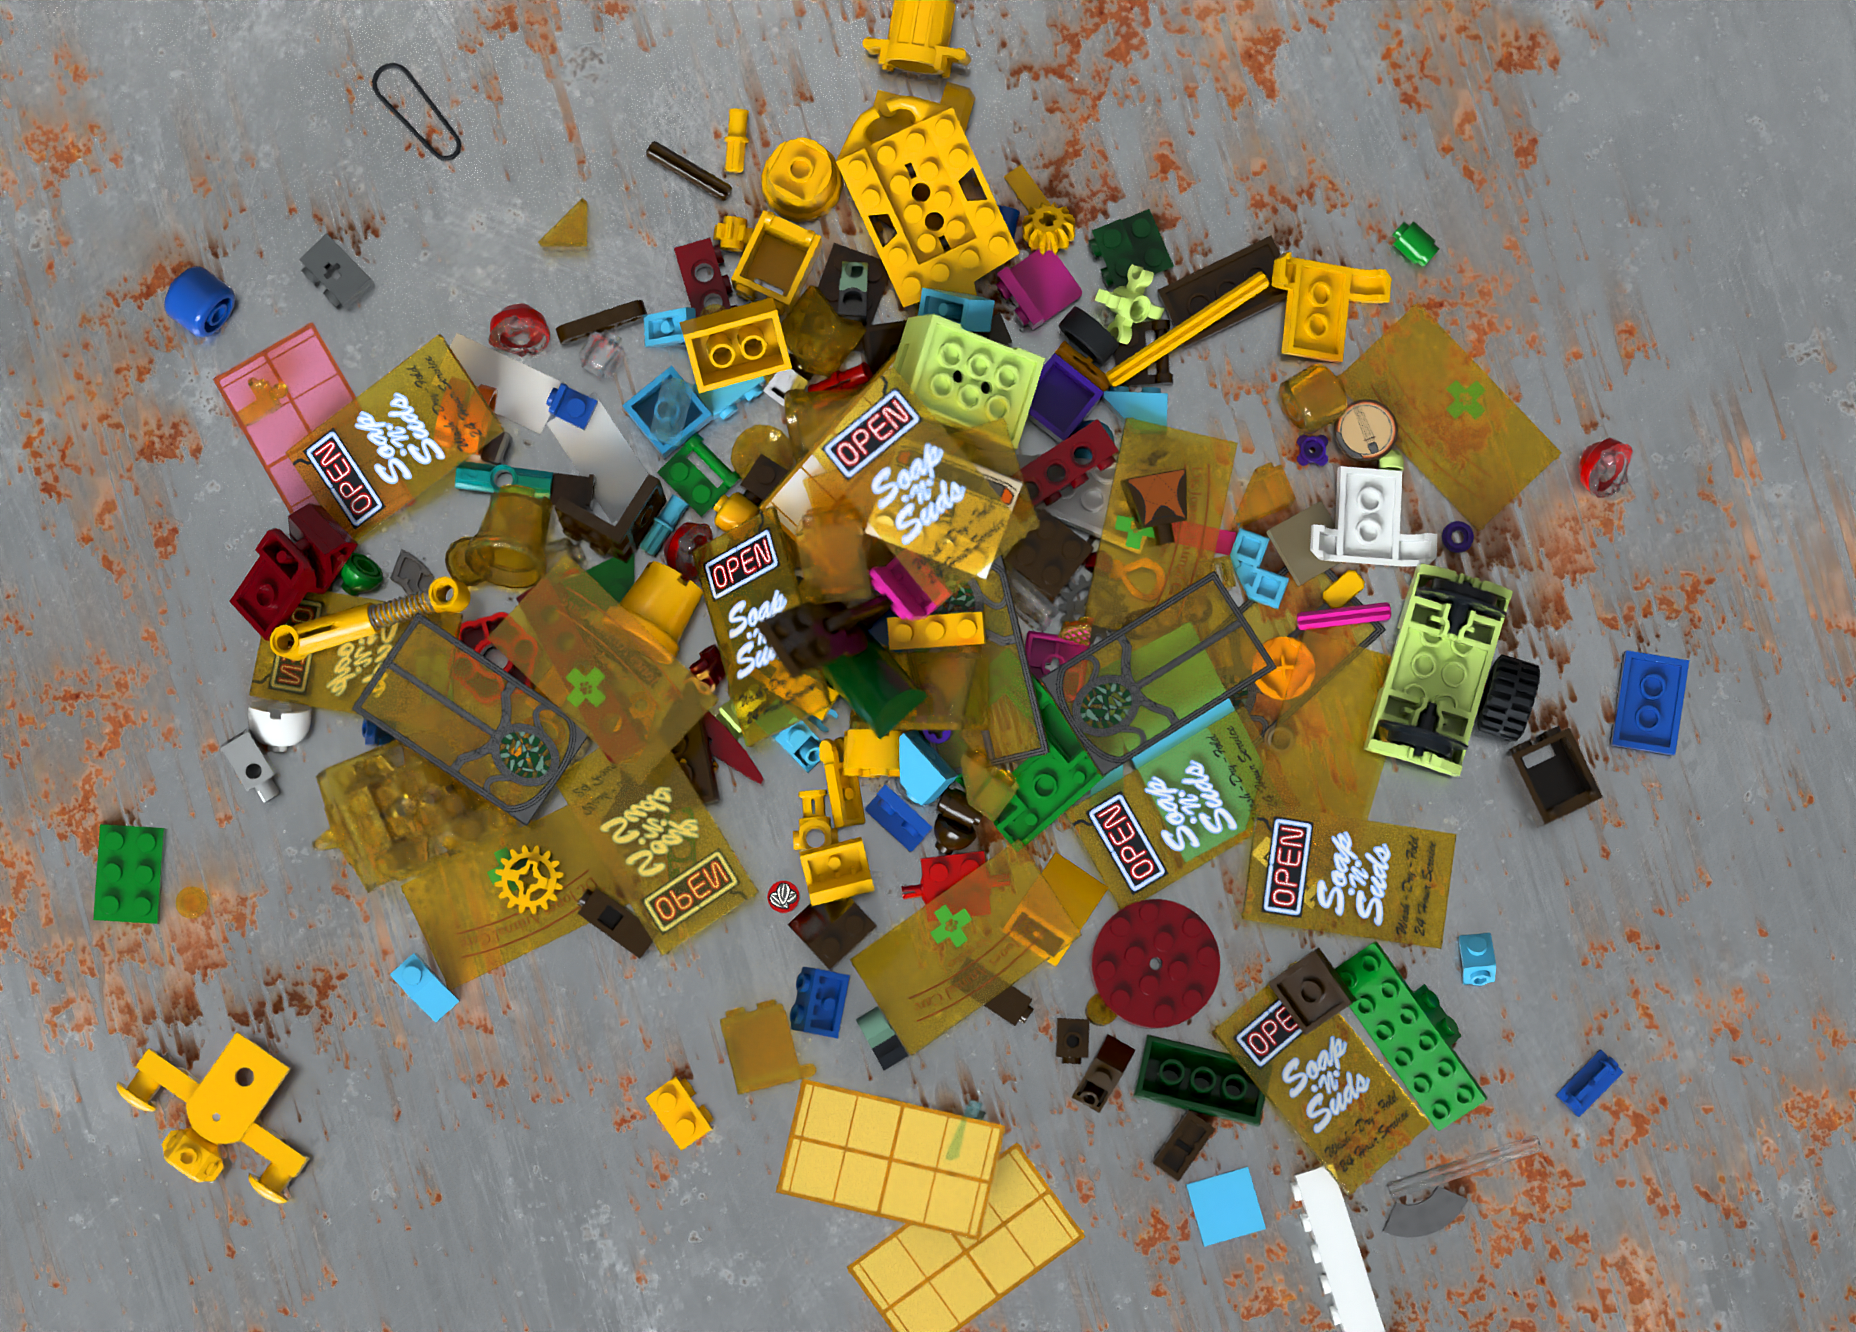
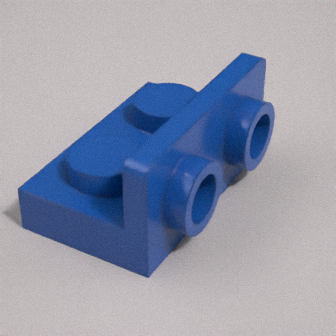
(898, 818)
(819, 1002)

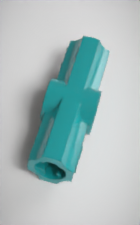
(483, 478)

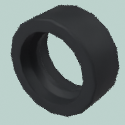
(1088, 335)

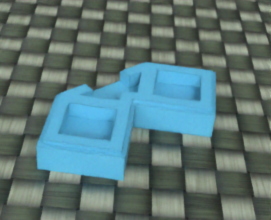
(1257, 583)

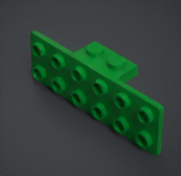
(1412, 1035)

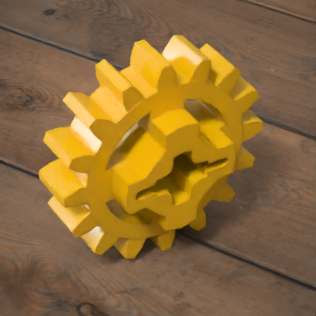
(534, 860)

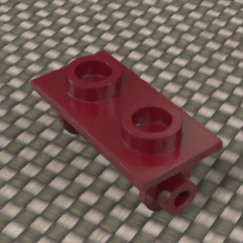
(709, 667)

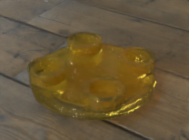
(759, 440)

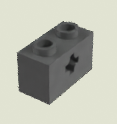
(329, 254)

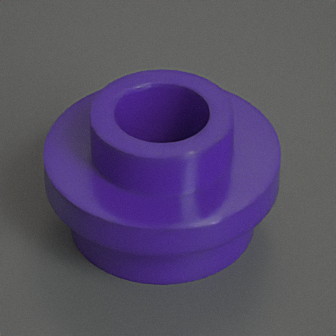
(1464, 529)

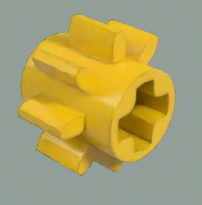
(732, 233)

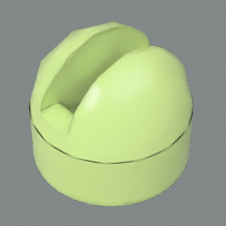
(1392, 461)

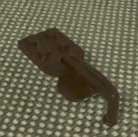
(820, 633)

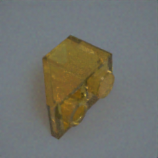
(986, 786)

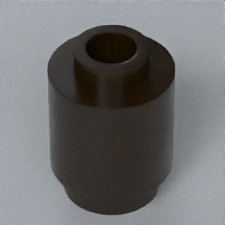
(956, 808)

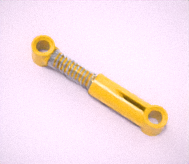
(366, 619)

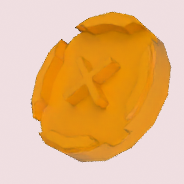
(1284, 653)

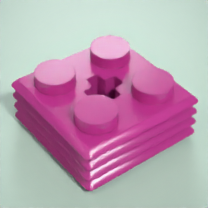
(1044, 647)

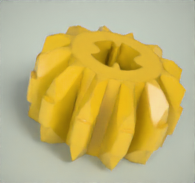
(1048, 228)

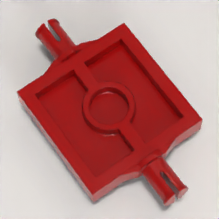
(942, 873)

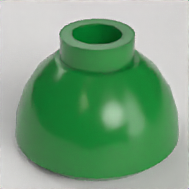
(360, 574)

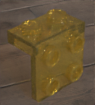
(818, 334)

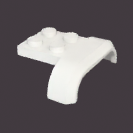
(1370, 523)

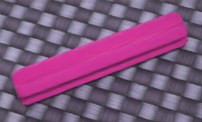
(1343, 616)

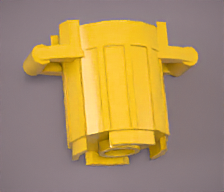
(919, 39)

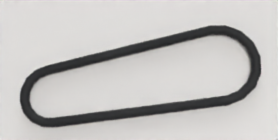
(405, 122)

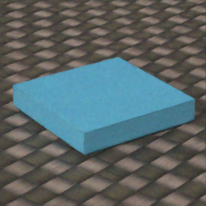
(1225, 1206)

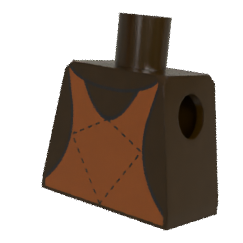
(1157, 502)

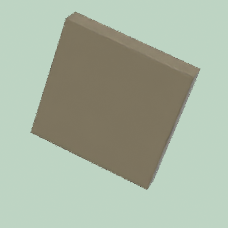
(1293, 543)

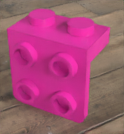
(1038, 287)
(899, 585)

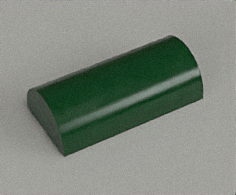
(875, 686)
(1197, 1081)

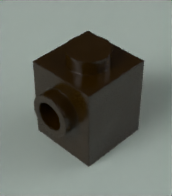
(1072, 1039)

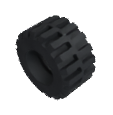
(1508, 697)

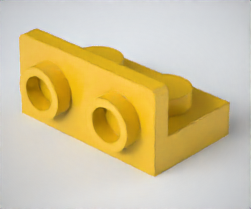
(679, 1112)

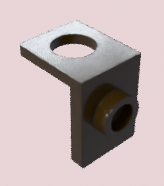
(575, 489)

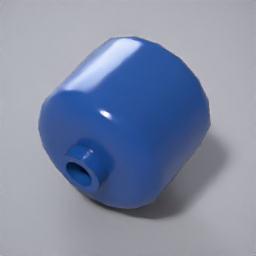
(199, 301)

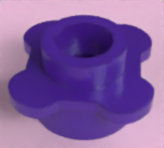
(1305, 456)

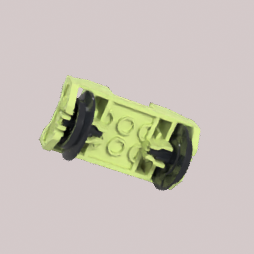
(1438, 669)

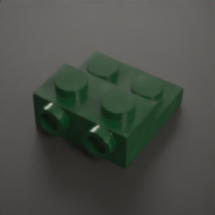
(1128, 243)

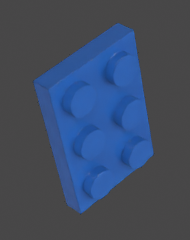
(1650, 702)

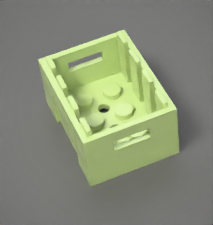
(938, 347)

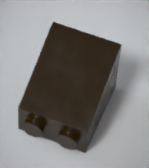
(833, 929)

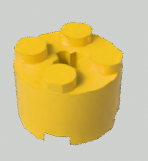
(869, 756)

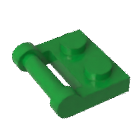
(691, 482)

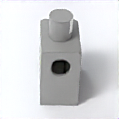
(245, 750)

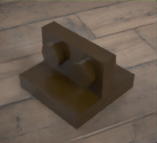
(1312, 991)

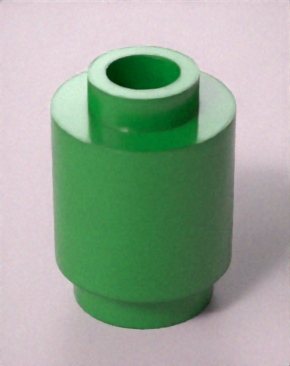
(1415, 243)

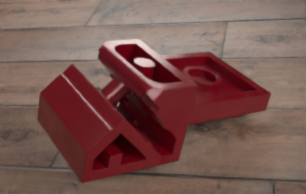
(292, 568)

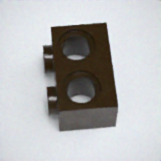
(1183, 1145)

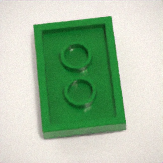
(129, 874)

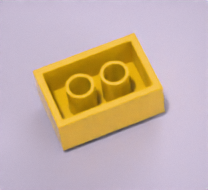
(735, 345)

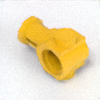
(813, 821)

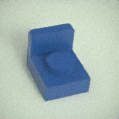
(571, 406)

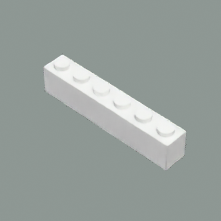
(1337, 1251)

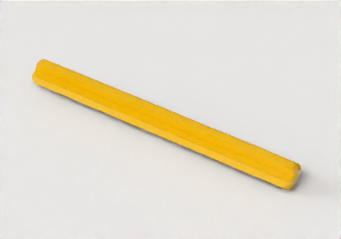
(1187, 329)

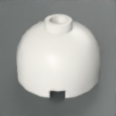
(278, 723)

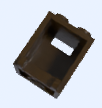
(1049, 556)
(1556, 784)

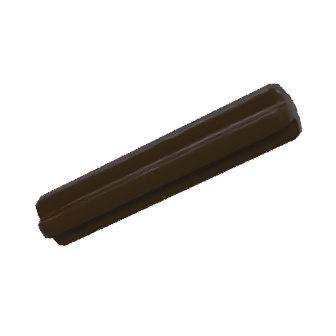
(688, 170)

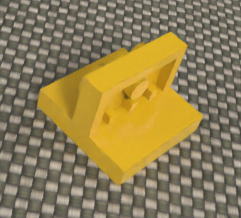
(836, 871)

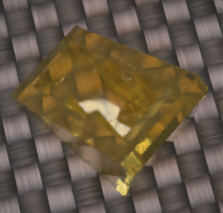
(569, 233)

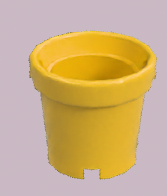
(801, 180)
(662, 603)

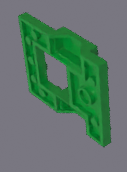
(1046, 782)

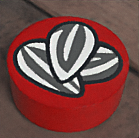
(783, 896)

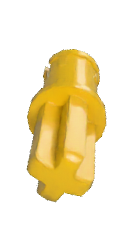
(736, 140)

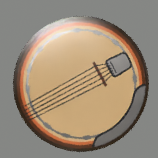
(1366, 430)

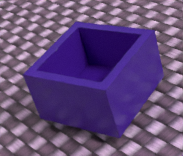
(1062, 399)

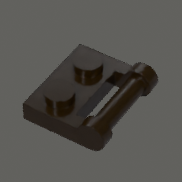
(1138, 342)

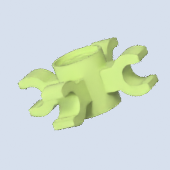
(1130, 303)

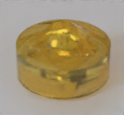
(1097, 1012)

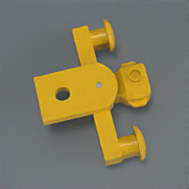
(220, 1114)

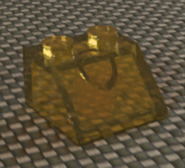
(1264, 495)

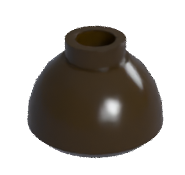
(951, 835)

